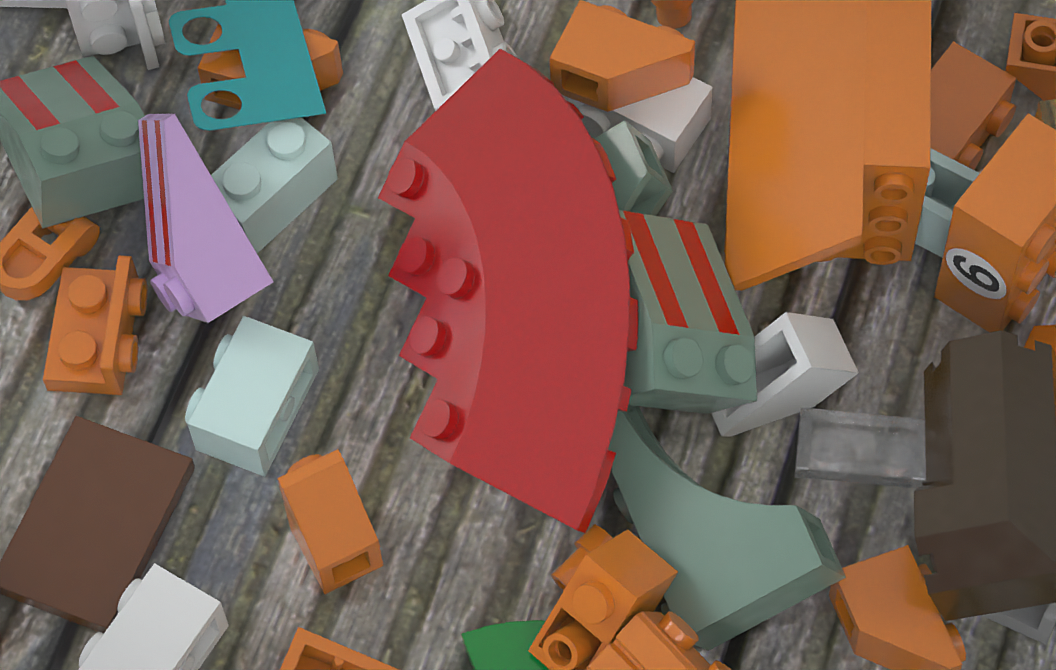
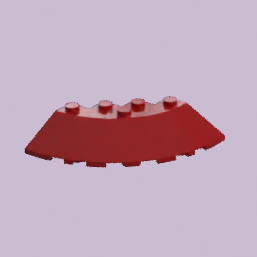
(520, 289)

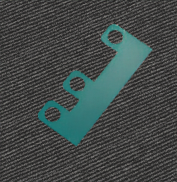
(273, 55)

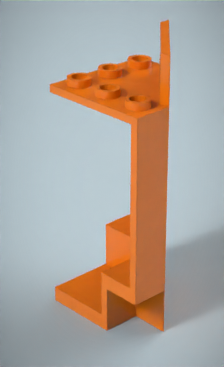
(826, 133)

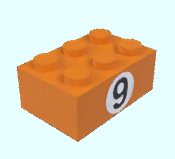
(1004, 232)

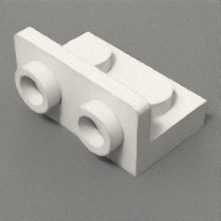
(114, 24)
(453, 41)

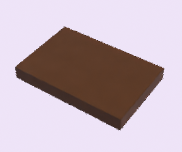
(93, 523)

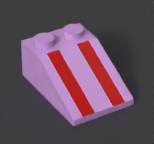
(191, 231)

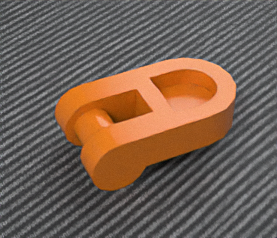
(31, 264)

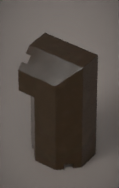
(989, 476)

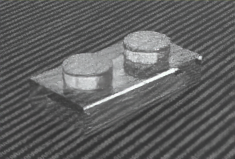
(861, 448)

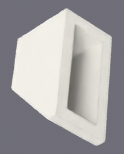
(796, 368)

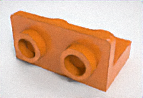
(94, 328)

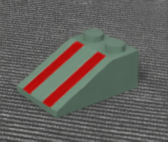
(72, 139)
(691, 327)

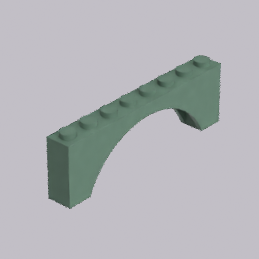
(730, 555)

